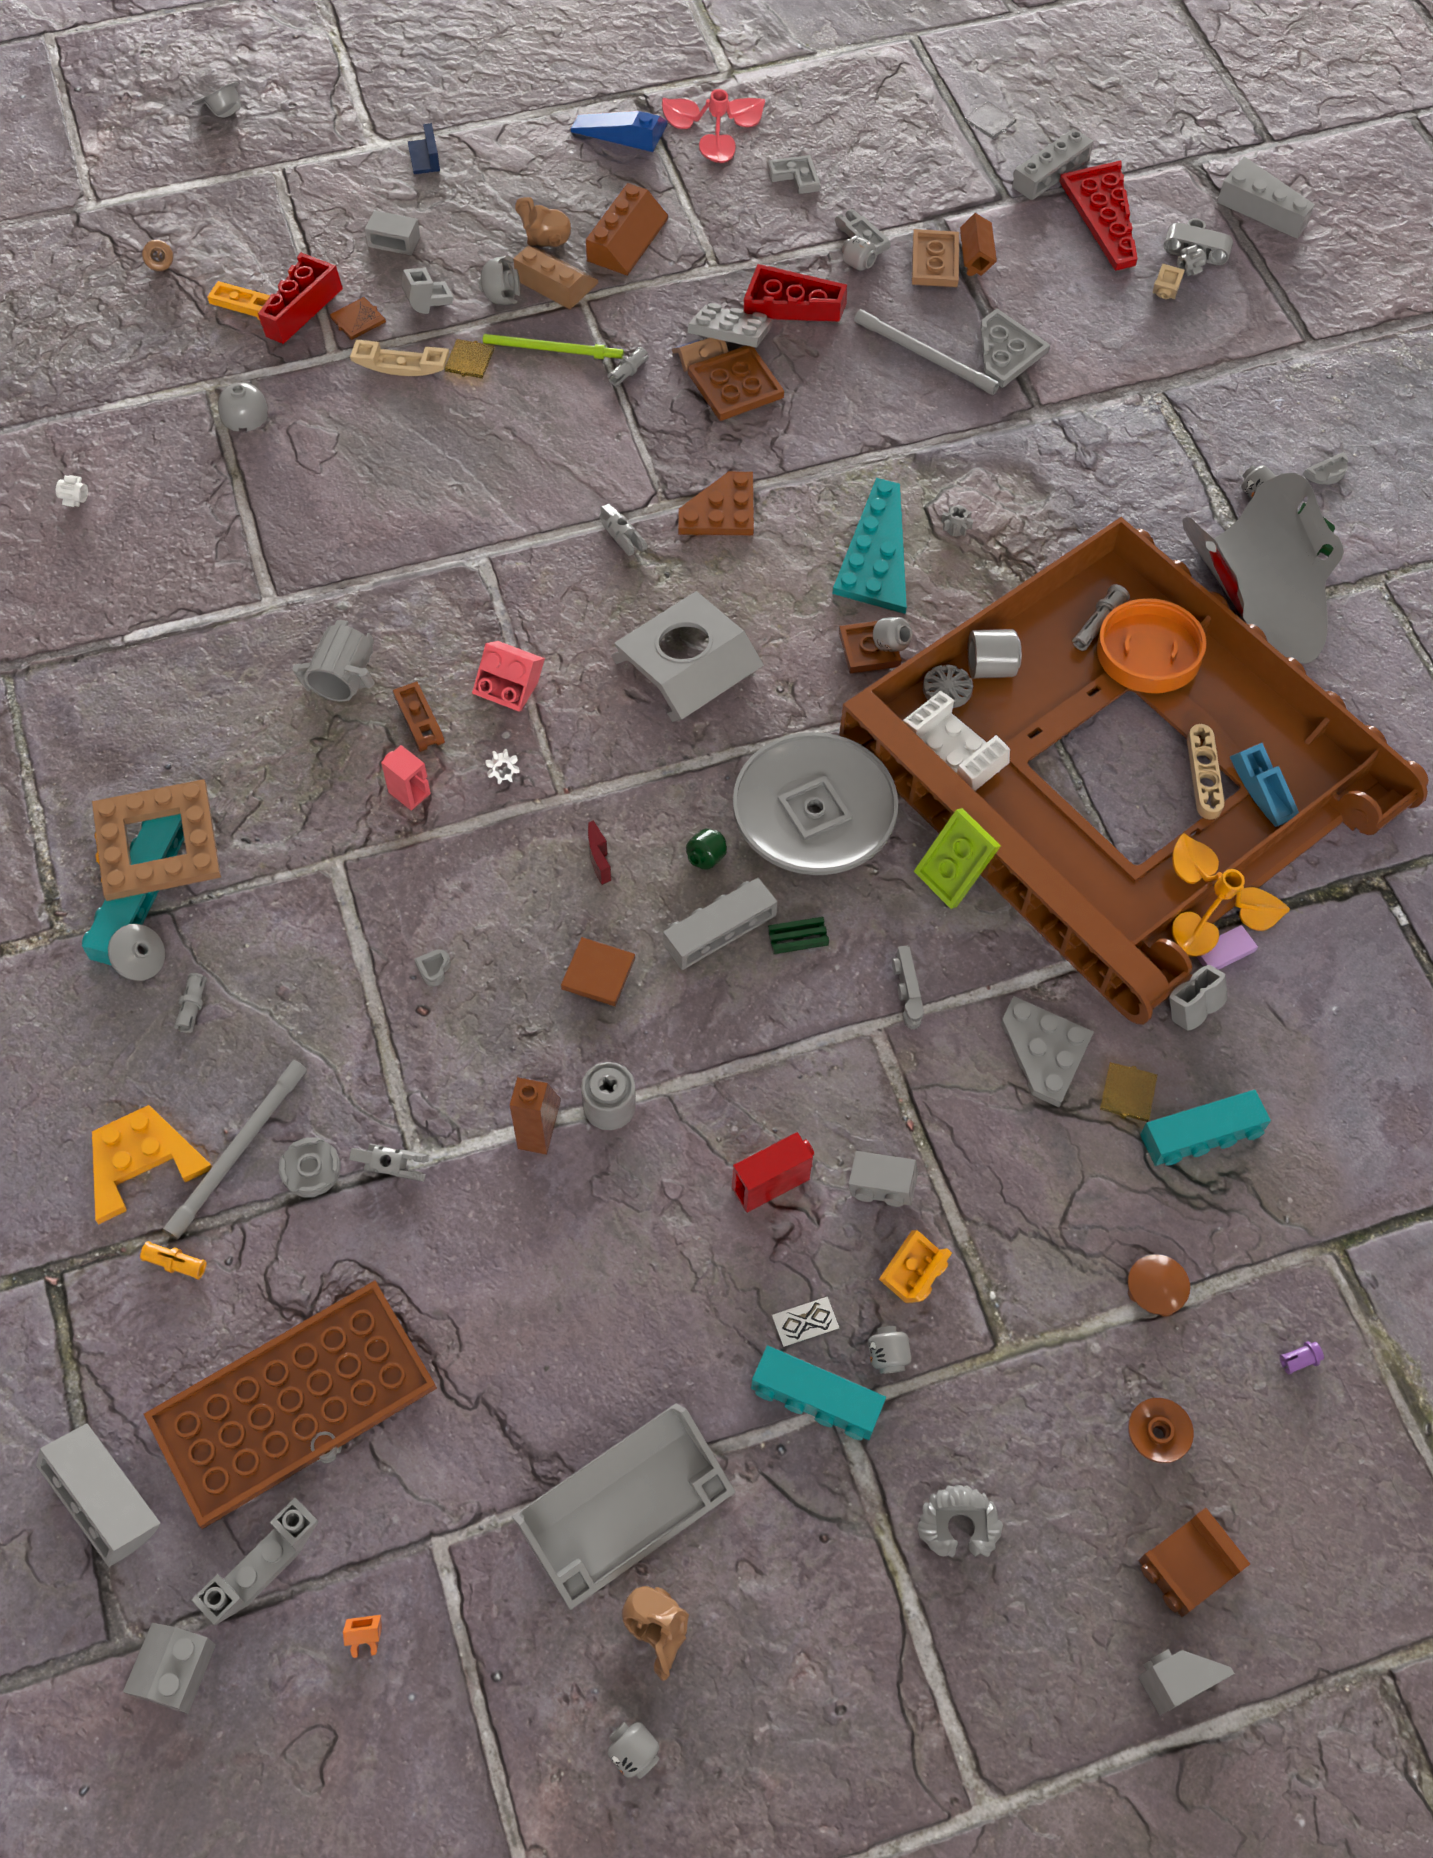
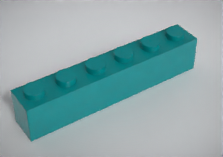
(156, 840)

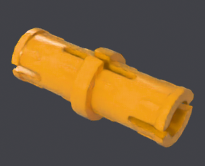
(173, 1260)

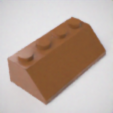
(625, 230)

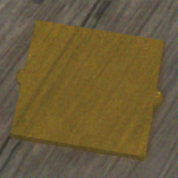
(469, 358)
(1128, 1092)

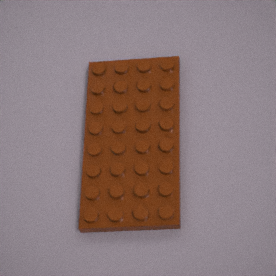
(259, 1414)

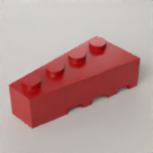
(794, 296)
(299, 297)

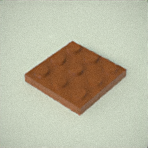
(735, 382)

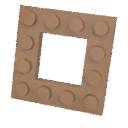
(198, 865)

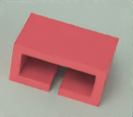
(405, 777)

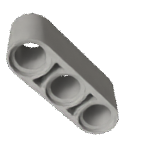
(1214, 244)

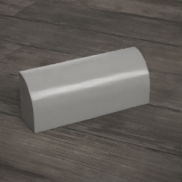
(97, 1494)

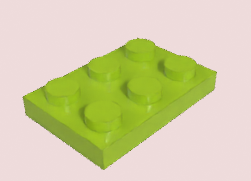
(957, 858)

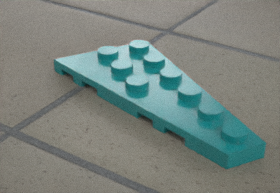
(875, 559)

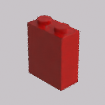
(772, 1171)

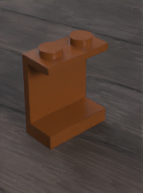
(1193, 1563)

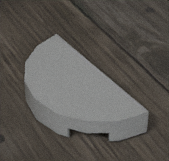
(1328, 471)

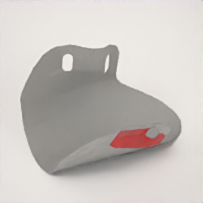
(1273, 567)

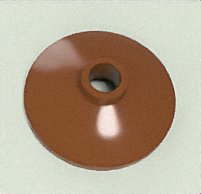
(1169, 1418)

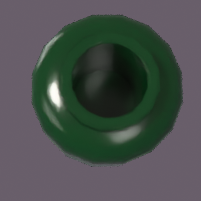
(706, 848)

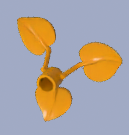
(1258, 908)

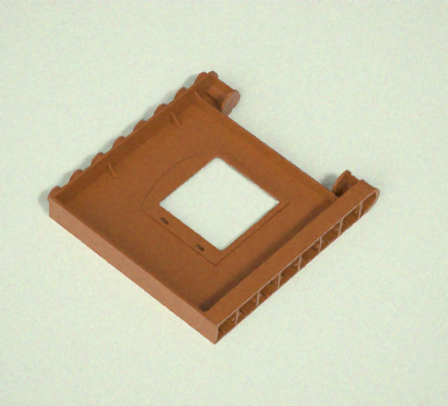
(1052, 863)

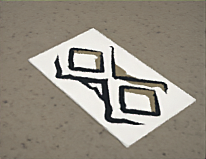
(805, 1321)

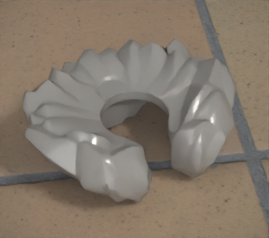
(959, 1501)

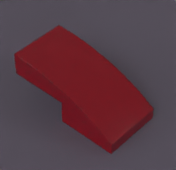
(597, 852)

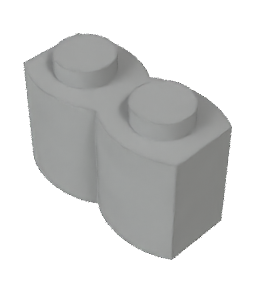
(1198, 997)

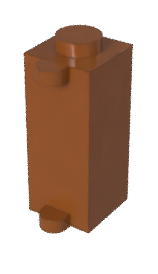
(978, 245)

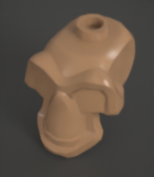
(543, 225)
(658, 1621)

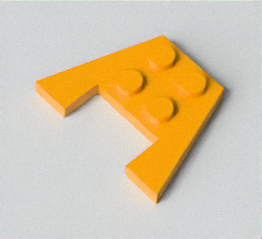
(133, 1147)

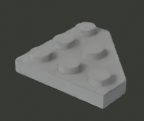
(1008, 347)
(1045, 1048)

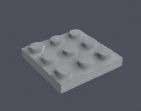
(730, 325)

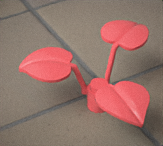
(717, 147)

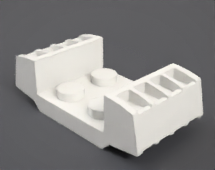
(956, 743)

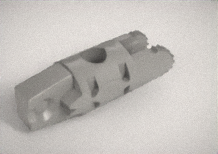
(621, 530)
(376, 1158)

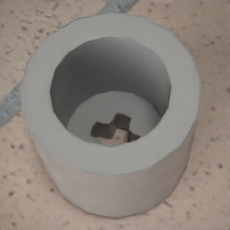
(994, 653)
(608, 1109)

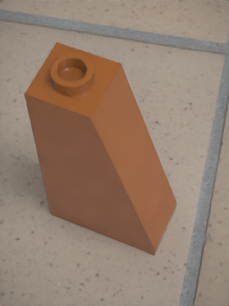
(534, 1114)

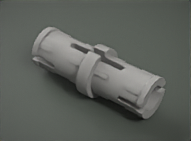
(628, 366)
(190, 1002)

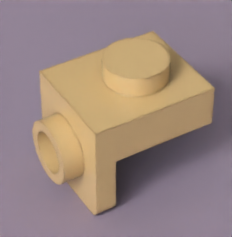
(1168, 281)

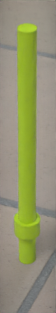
(598, 351)

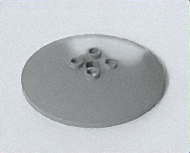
(820, 771)

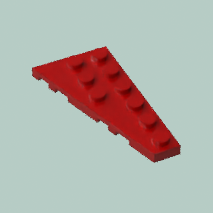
(1104, 207)

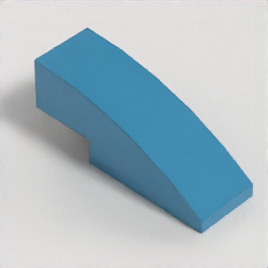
(1265, 784)

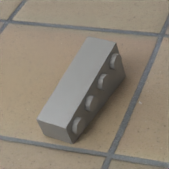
(1265, 199)

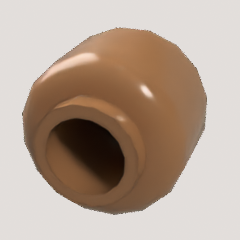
(163, 248)

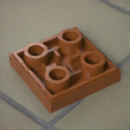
(598, 971)

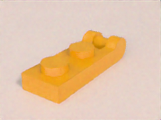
(237, 298)

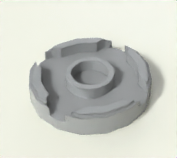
(309, 1167)

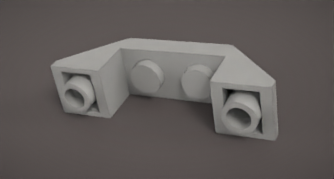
(260, 1567)

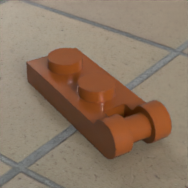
(418, 715)

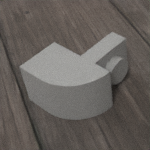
(423, 291)

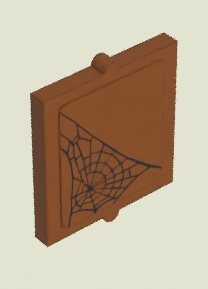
(357, 318)

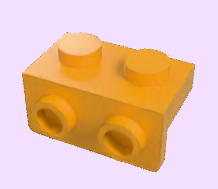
(915, 1268)

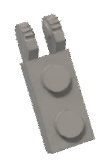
(859, 225)
(908, 987)

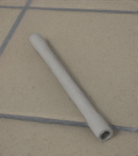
(978, 379)
(186, 1213)

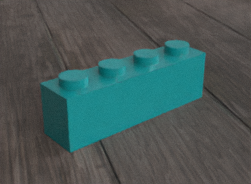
(1205, 1128)
(817, 1393)

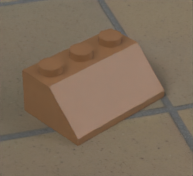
(552, 277)

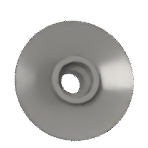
(127, 959)

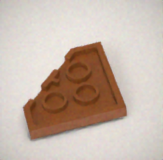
(721, 508)

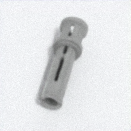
(1116, 596)

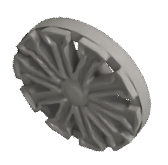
(949, 685)

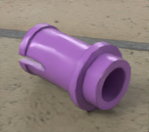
(1302, 1357)

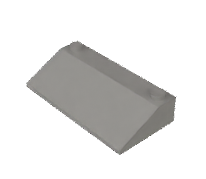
(623, 1505)

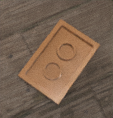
(935, 258)

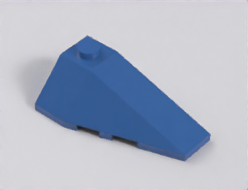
(630, 129)

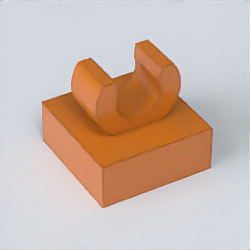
(362, 1631)

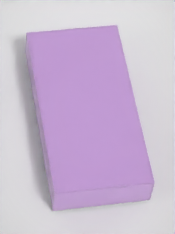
(1229, 948)

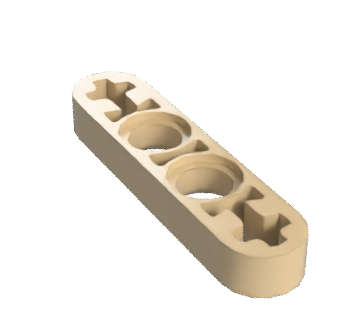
(1208, 771)

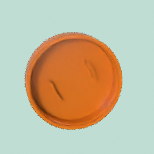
(1151, 645)

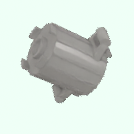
(338, 663)

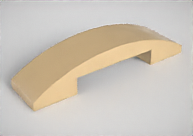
(399, 362)

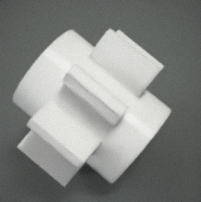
(71, 491)
(497, 761)

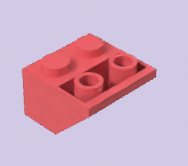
(507, 675)

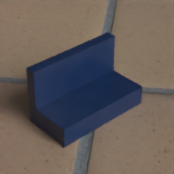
(424, 152)

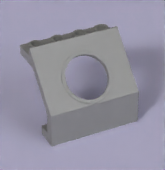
(696, 680)

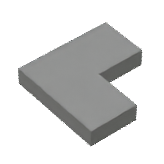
(796, 168)

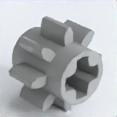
(1191, 260)
(957, 520)

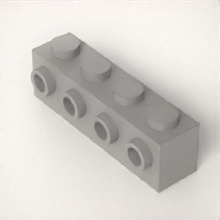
(1045, 167)
(719, 923)

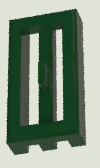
(798, 930)

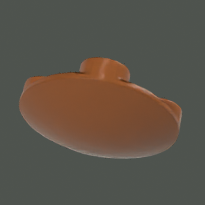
(1158, 1284)

